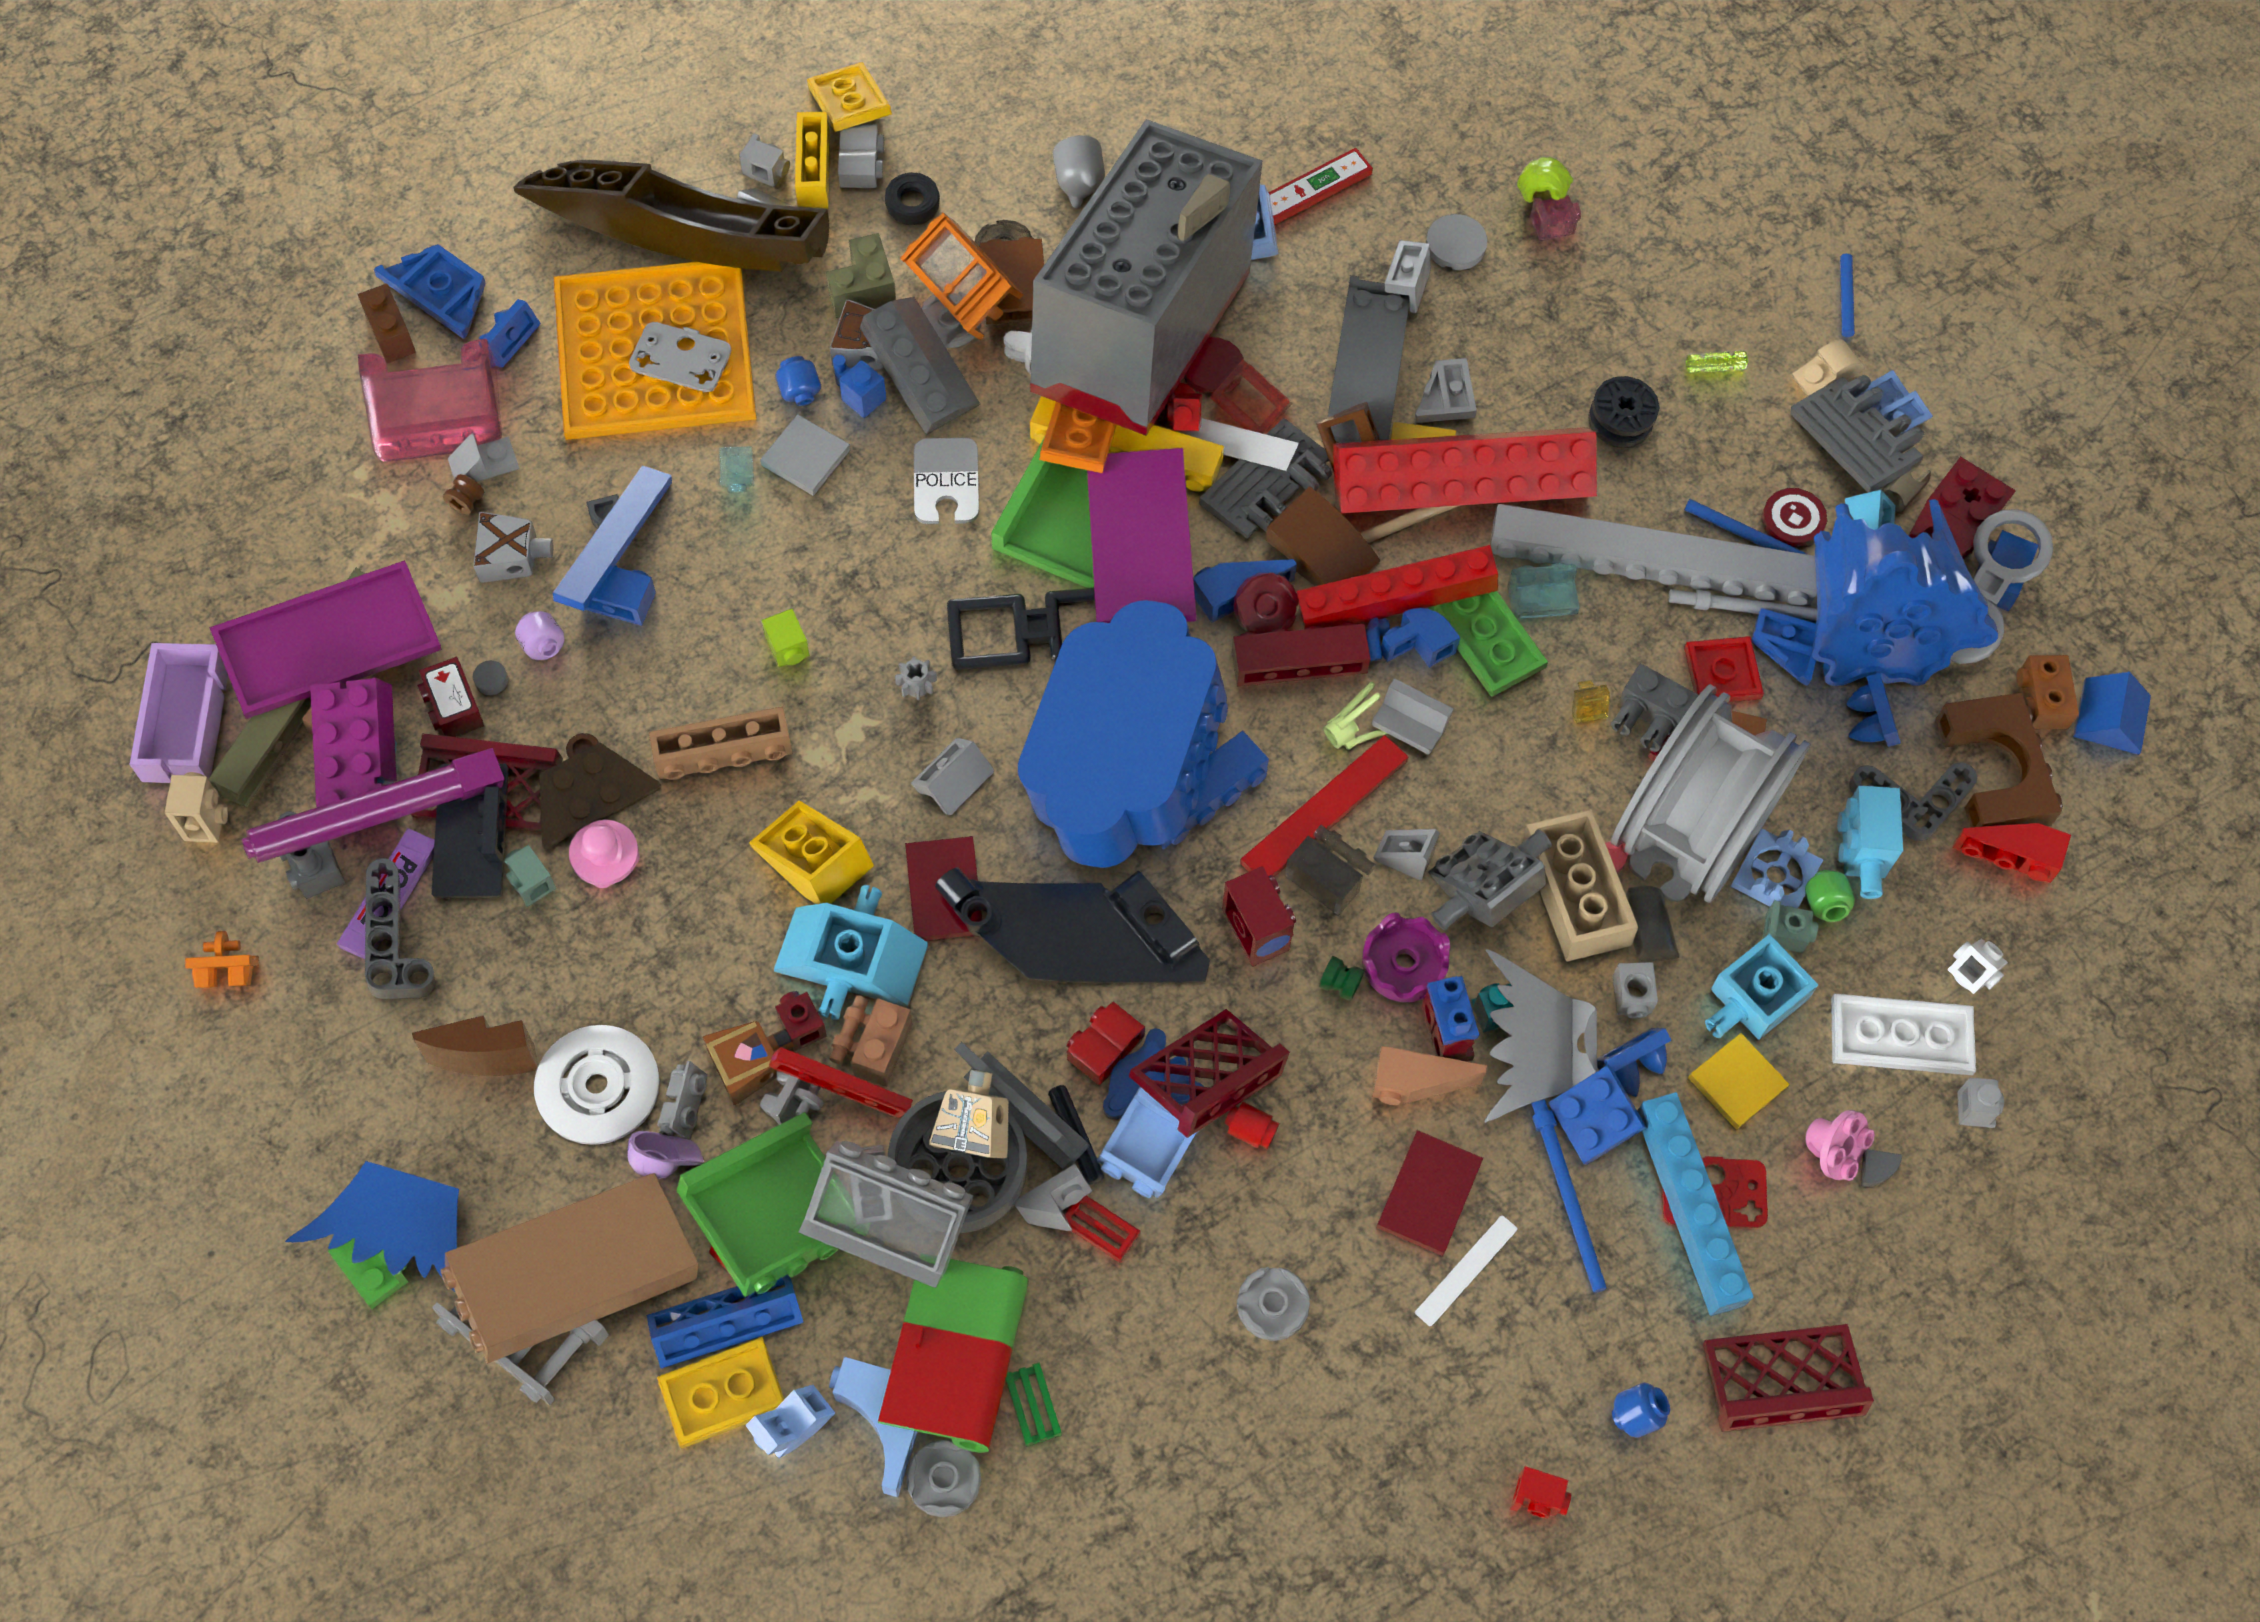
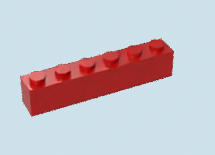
(1400, 589)

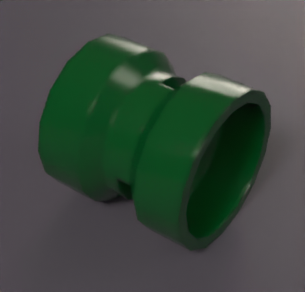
(1341, 978)

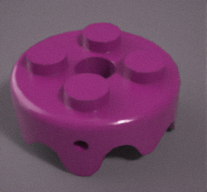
(1411, 937)

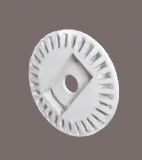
(581, 1114)

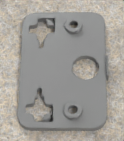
(679, 365)

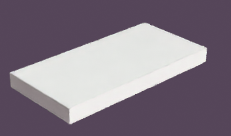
(1903, 1034)

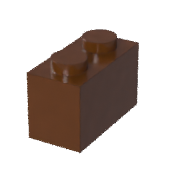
(386, 323)

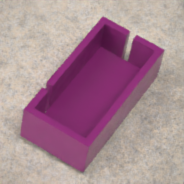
(352, 738)

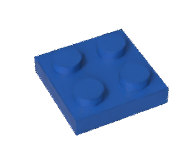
(1597, 1115)

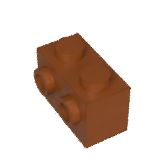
(2049, 691)

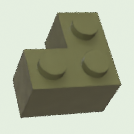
(867, 280)

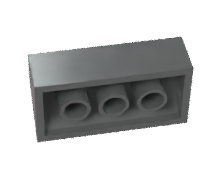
(918, 363)

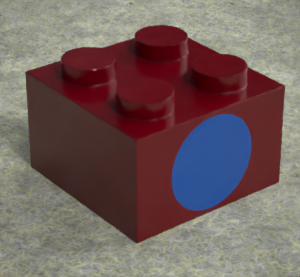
(1258, 915)

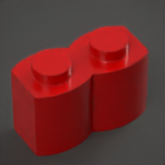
(1104, 1042)

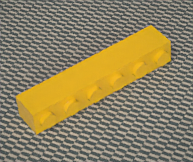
(1201, 457)

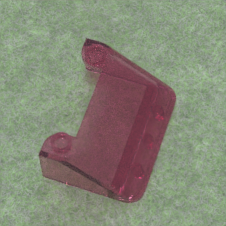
(431, 407)

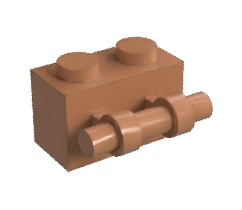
(880, 1042)

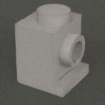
(763, 161)
(1979, 1102)

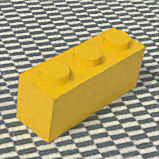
(812, 159)

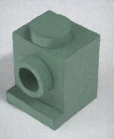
(528, 875)
(1779, 925)

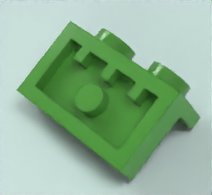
(369, 1277)

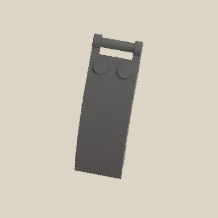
(1368, 356)

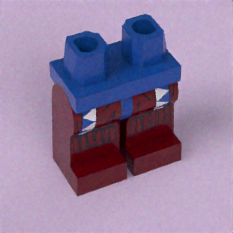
(1450, 1019)

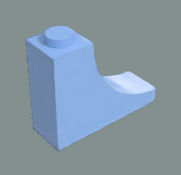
(863, 1389)

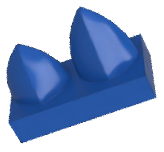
(511, 331)
(1879, 725)
(1646, 1047)

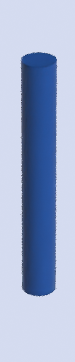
(1847, 295)

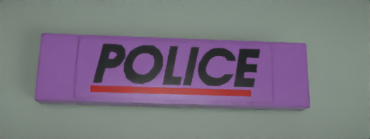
(411, 858)

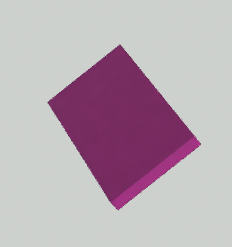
(1141, 532)
(325, 638)

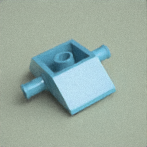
(880, 967)

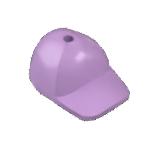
(661, 1154)

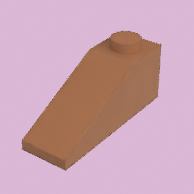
(1414, 1076)

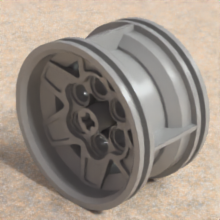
(1709, 793)

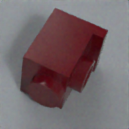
(804, 1029)

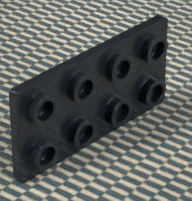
(471, 844)

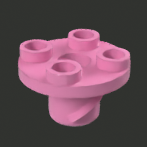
(603, 853)
(1840, 1143)

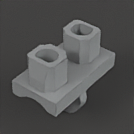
(793, 1100)

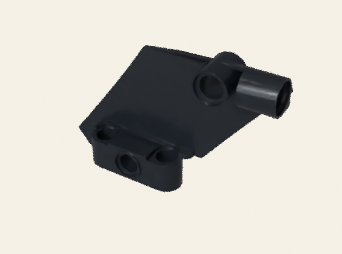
(1079, 930)

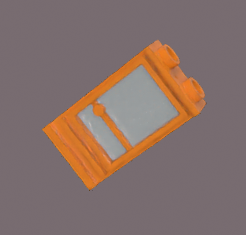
(959, 273)

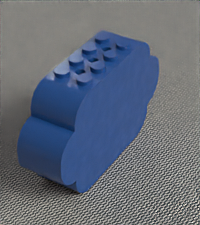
(1124, 733)

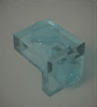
(736, 468)

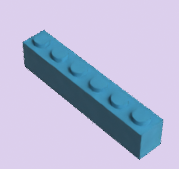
(1694, 1205)

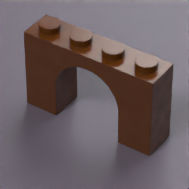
(2007, 724)

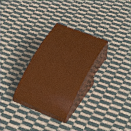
(1320, 541)
(479, 1049)

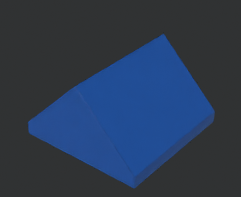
(2113, 712)

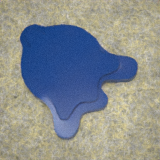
(1123, 1088)

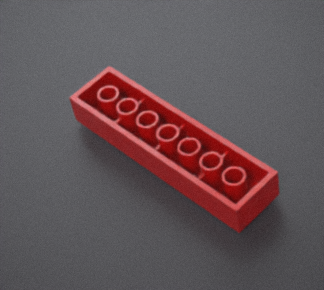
(1465, 470)

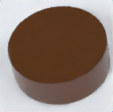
(580, 743)

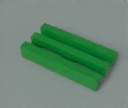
(1024, 1374)

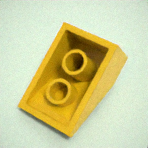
(813, 853)

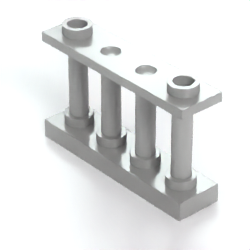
(532, 1387)

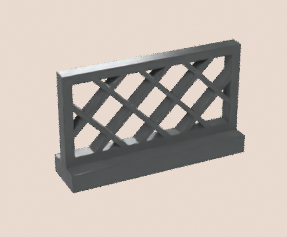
(1032, 1114)

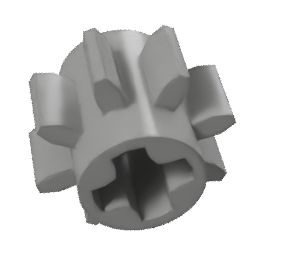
(916, 678)

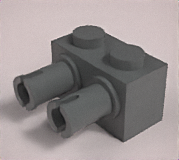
(1654, 700)
(313, 868)

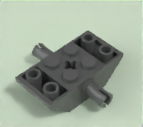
(1489, 877)

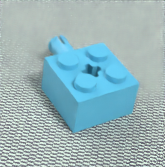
(1871, 836)
(1744, 992)

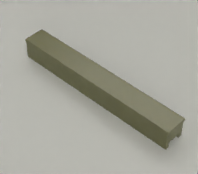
(259, 748)

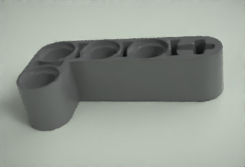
(389, 928)

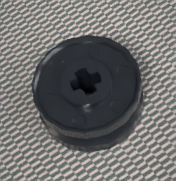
(1623, 411)

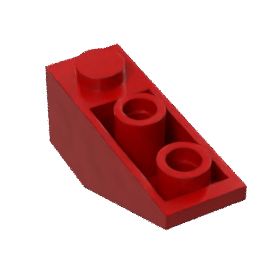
(2020, 847)

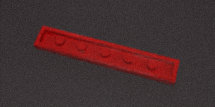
(1327, 806)

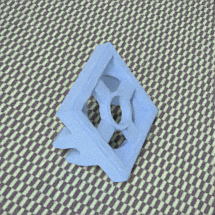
(1763, 888)

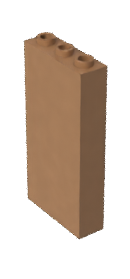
(569, 1267)

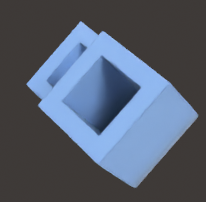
(791, 1422)

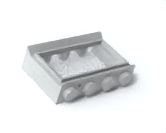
(886, 1213)

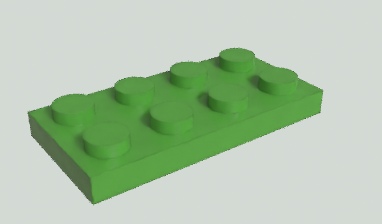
(1493, 641)

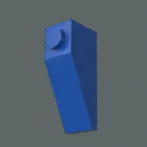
(1217, 586)

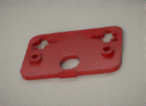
(1734, 1191)

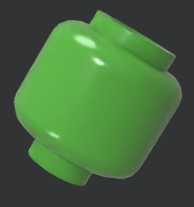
(1829, 895)

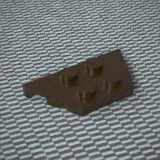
(588, 791)

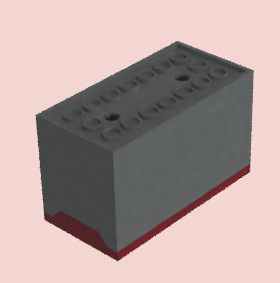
(1126, 298)

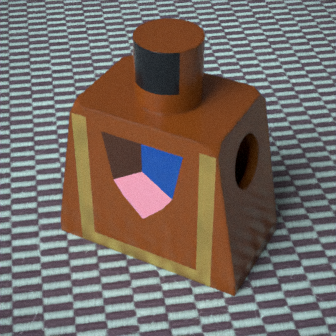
(744, 1057)

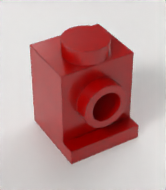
(1185, 411)
(1541, 1493)

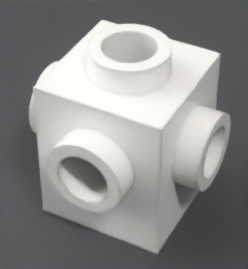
(1970, 973)

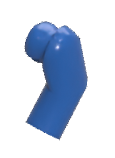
(1373, 632)

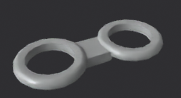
(1994, 579)

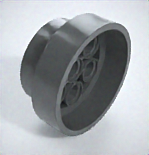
(911, 1150)

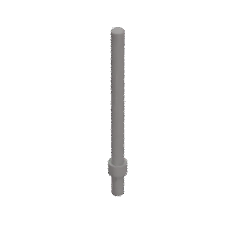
(1704, 600)

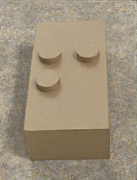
(1583, 888)

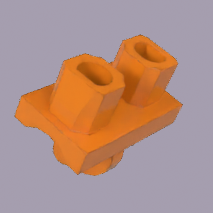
(205, 968)

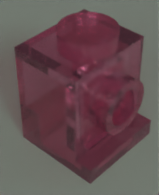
(1555, 217)

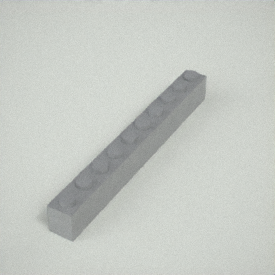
(1654, 555)

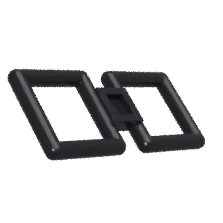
(1031, 626)

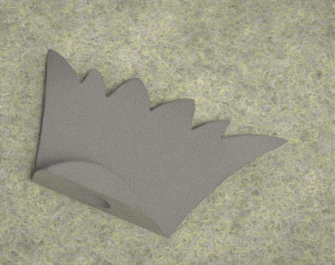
(1542, 1041)

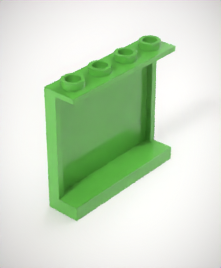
(1049, 521)
(755, 1204)

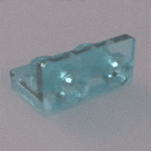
(1543, 591)

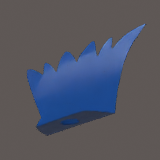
(393, 1214)

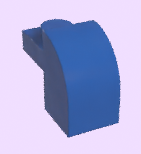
(1424, 631)

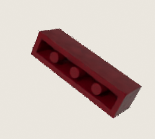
(1300, 654)

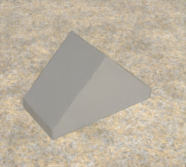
(1408, 850)

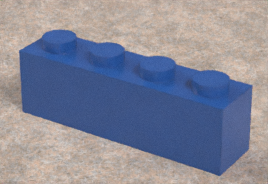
(1229, 773)

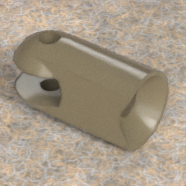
(1906, 488)

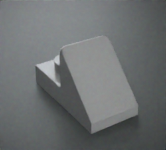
(483, 460)
(1045, 1202)

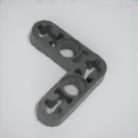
(1912, 808)

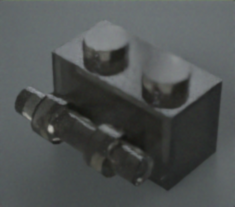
(1326, 875)

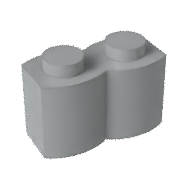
(859, 156)

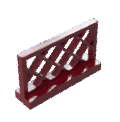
(516, 756)
(1211, 1102)
(1793, 1407)

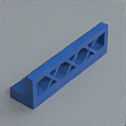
(724, 1322)

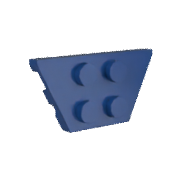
(438, 286)

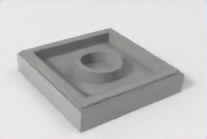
(805, 454)

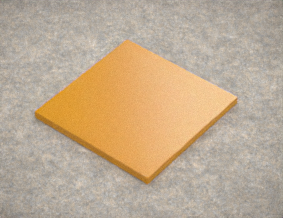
(601, 324)

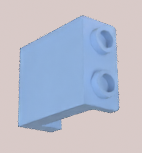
(1144, 1146)

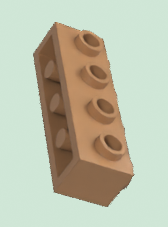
(720, 743)

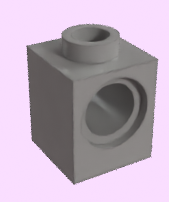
(1640, 977)

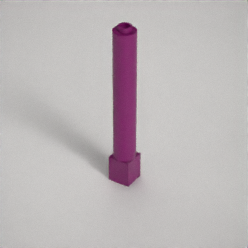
(461, 779)

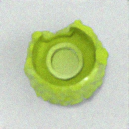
(1542, 176)

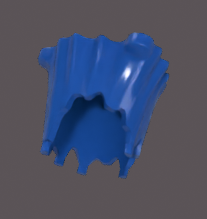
(1894, 601)

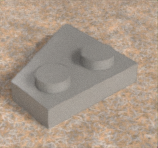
(1447, 393)

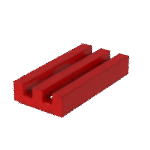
(1125, 1244)

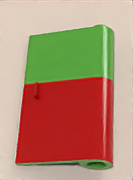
(956, 1354)

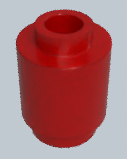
(1251, 1125)

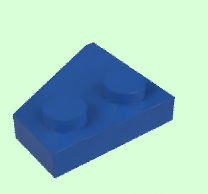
(1786, 642)

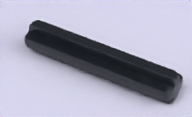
(1067, 1112)

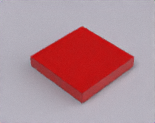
(1726, 665)

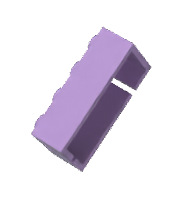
(179, 712)

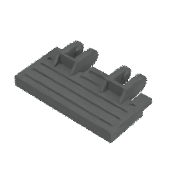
(1859, 441)
(1251, 486)

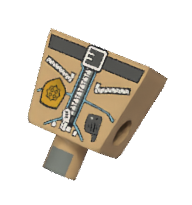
(973, 1120)

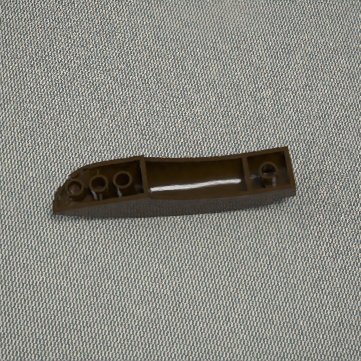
(677, 218)

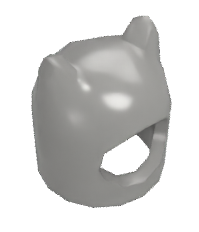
(1079, 167)

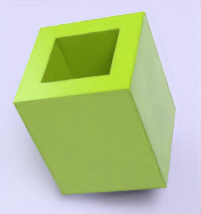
(785, 638)

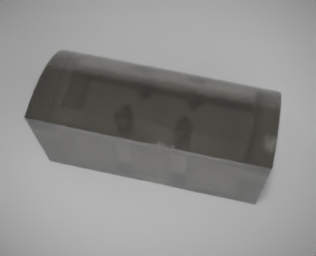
(1655, 934)

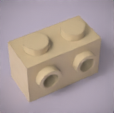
(195, 808)

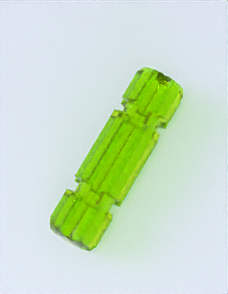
(1716, 361)

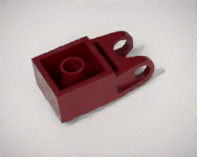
(1966, 499)

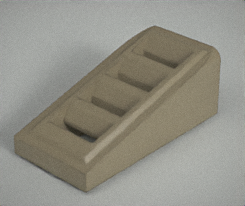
(1205, 204)

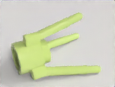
(1342, 727)

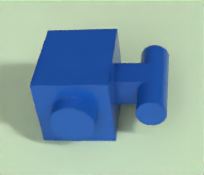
(860, 386)

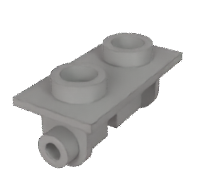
(687, 1086)

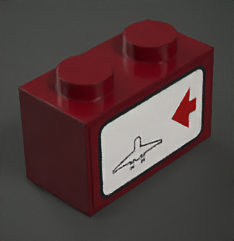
(451, 698)

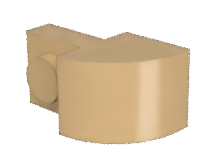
(1831, 364)

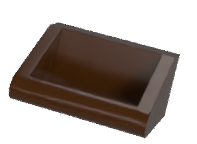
(1363, 420)

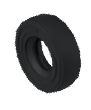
(912, 214)

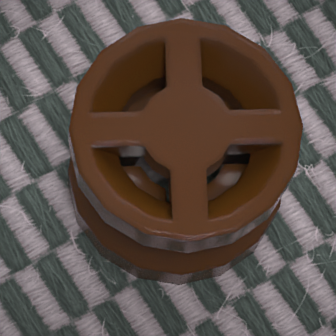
(463, 494)

